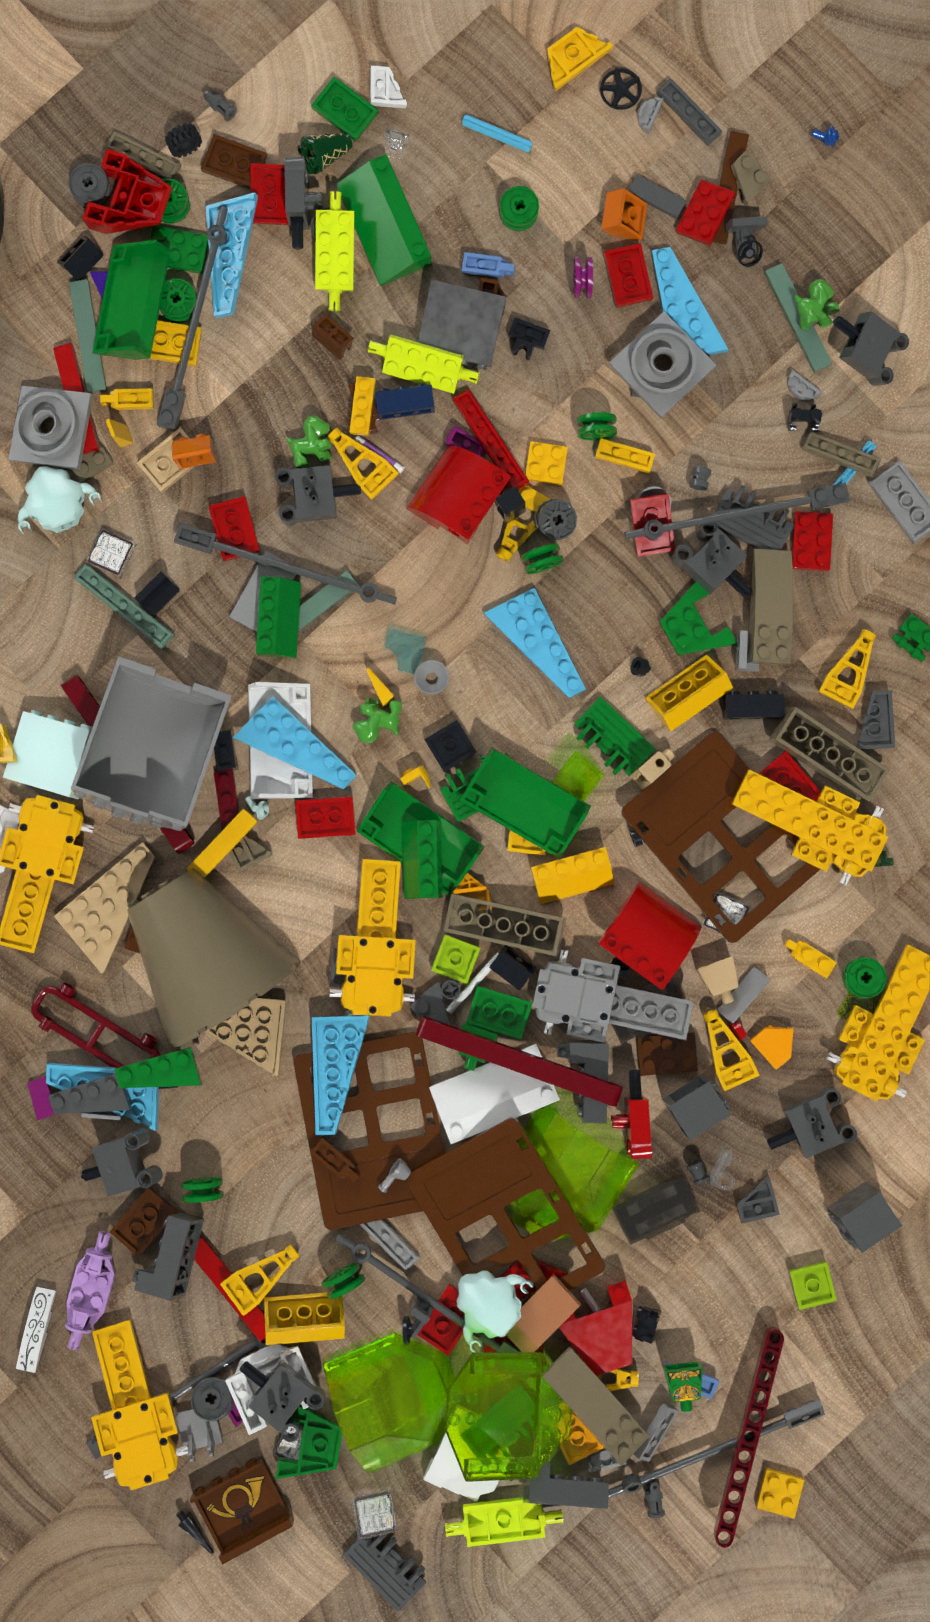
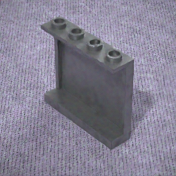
(462, 322)

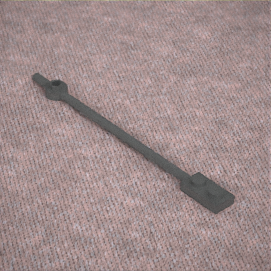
(174, 399)
(816, 497)
(206, 541)
(505, 1346)
(792, 1418)
(92, 1442)

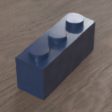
(405, 401)

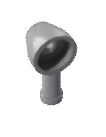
(399, 1170)

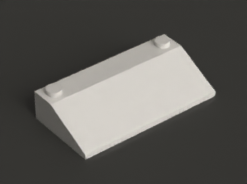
(268, 775)
(487, 1097)

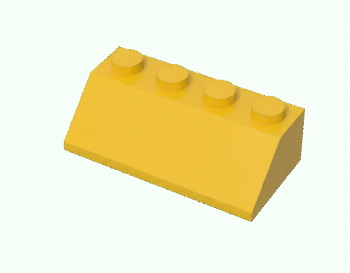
(689, 692)
(572, 875)
(303, 1318)

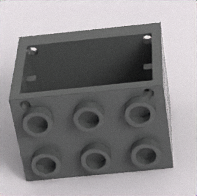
(697, 1106)
(863, 1217)

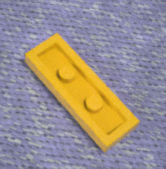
(362, 406)
(625, 455)

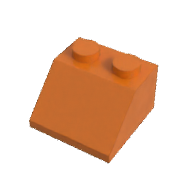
(624, 215)
(193, 451)

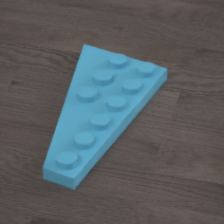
(231, 255)
(683, 304)
(533, 633)
(288, 740)
(335, 1056)
(143, 1100)

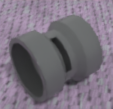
(700, 478)
(450, 989)

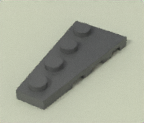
(92, 1096)

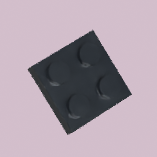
(450, 746)

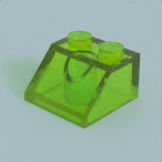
(578, 776)

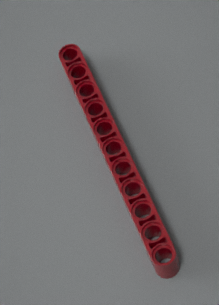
(88, 709)
(519, 1061)
(748, 1445)

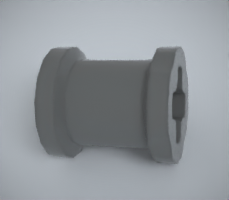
(698, 1172)

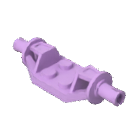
(89, 1290)

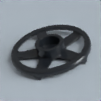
(621, 88)

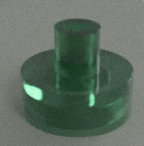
(883, 860)

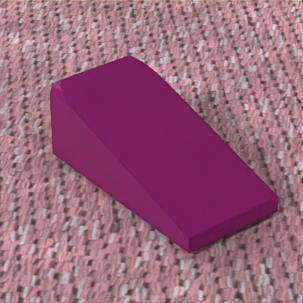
(461, 439)
(39, 1095)

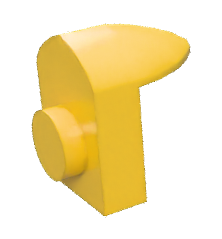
(411, 775)

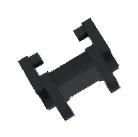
(802, 415)
(647, 1324)

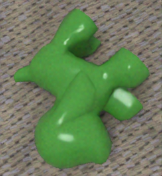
(817, 306)
(312, 443)
(368, 729)

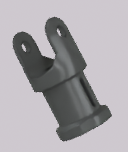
(218, 103)
(654, 1496)

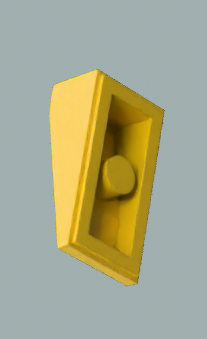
(119, 433)
(382, 691)

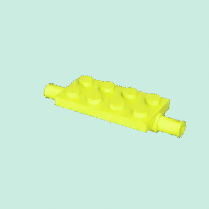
(334, 251)
(422, 363)
(502, 1521)

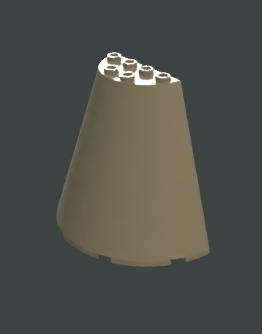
(202, 955)

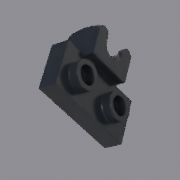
(527, 337)

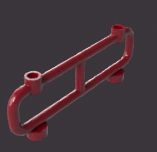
(65, 993)

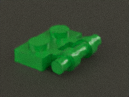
(918, 633)

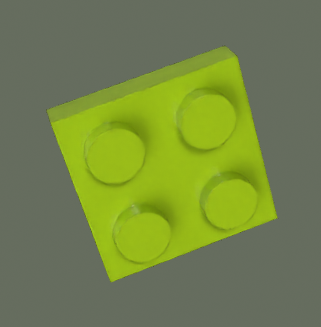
(455, 959)
(812, 1285)

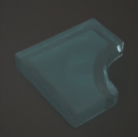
(407, 649)

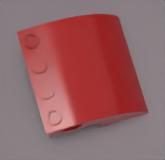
(459, 492)
(650, 935)

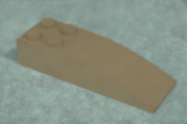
(771, 608)
(828, 754)
(505, 925)
(595, 1406)

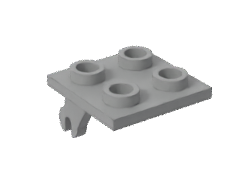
(198, 1432)

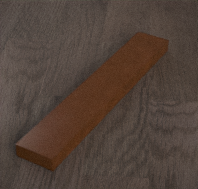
(736, 146)

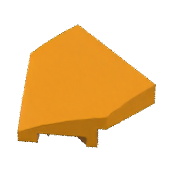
(474, 889)
(774, 1044)

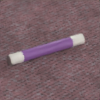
(394, 464)

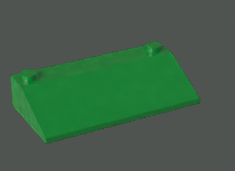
(384, 221)
(132, 300)
(525, 803)
(384, 829)

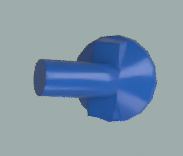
(829, 138)

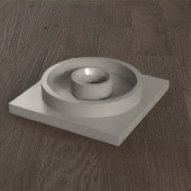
(662, 388)
(66, 440)

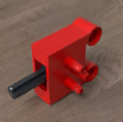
(635, 1120)

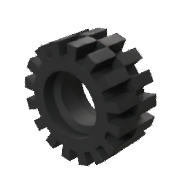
(183, 140)

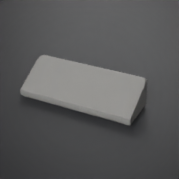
(747, 991)

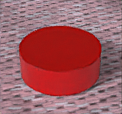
(738, 1030)

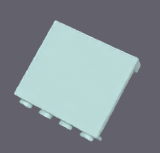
(47, 752)

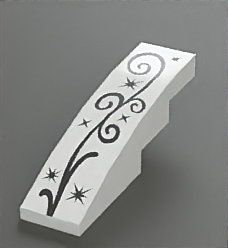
(35, 1330)

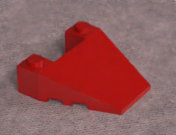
(137, 200)
(605, 1335)

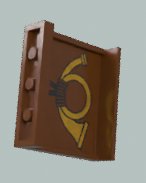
(242, 1509)

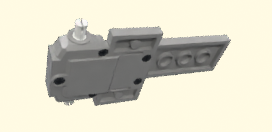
(592, 1000)

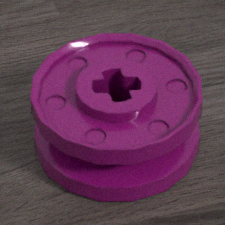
(583, 277)

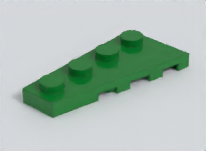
(167, 1070)

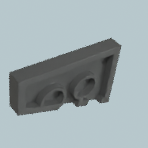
(878, 722)

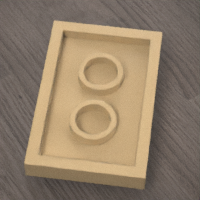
(160, 465)

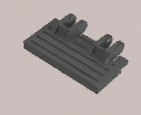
(753, 529)
(384, 1569)

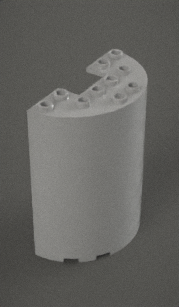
(149, 746)

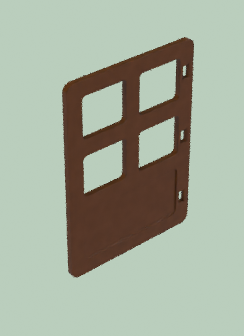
(693, 801)
(480, 1182)
(362, 1202)

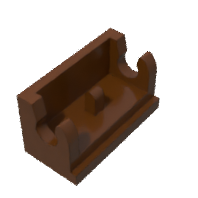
(332, 336)

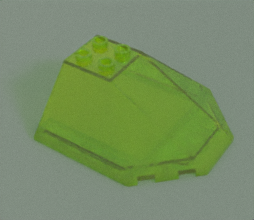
(581, 1166)
(389, 1399)
(504, 1416)

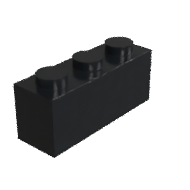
(753, 705)

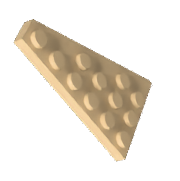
(100, 912)
(255, 1032)

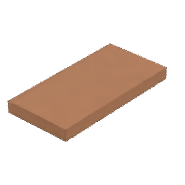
(543, 1315)

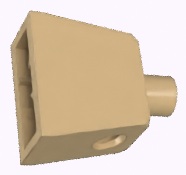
(652, 768)
(720, 978)

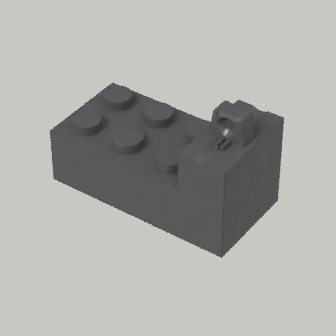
(594, 1061)
(173, 1266)
(572, 1492)

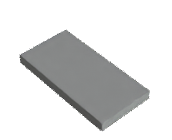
(903, 500)
(247, 607)

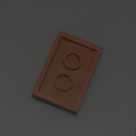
(231, 160)
(666, 1054)
(143, 1221)

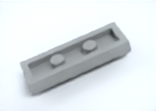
(656, 1431)

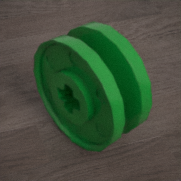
(513, 199)
(179, 203)
(183, 309)
(596, 426)
(542, 559)
(860, 967)
(202, 1189)
(343, 1281)

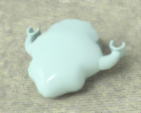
(54, 500)
(489, 1304)

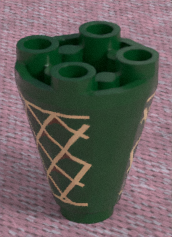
(323, 150)

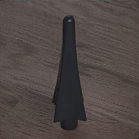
(189, 1525)

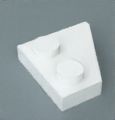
(384, 89)

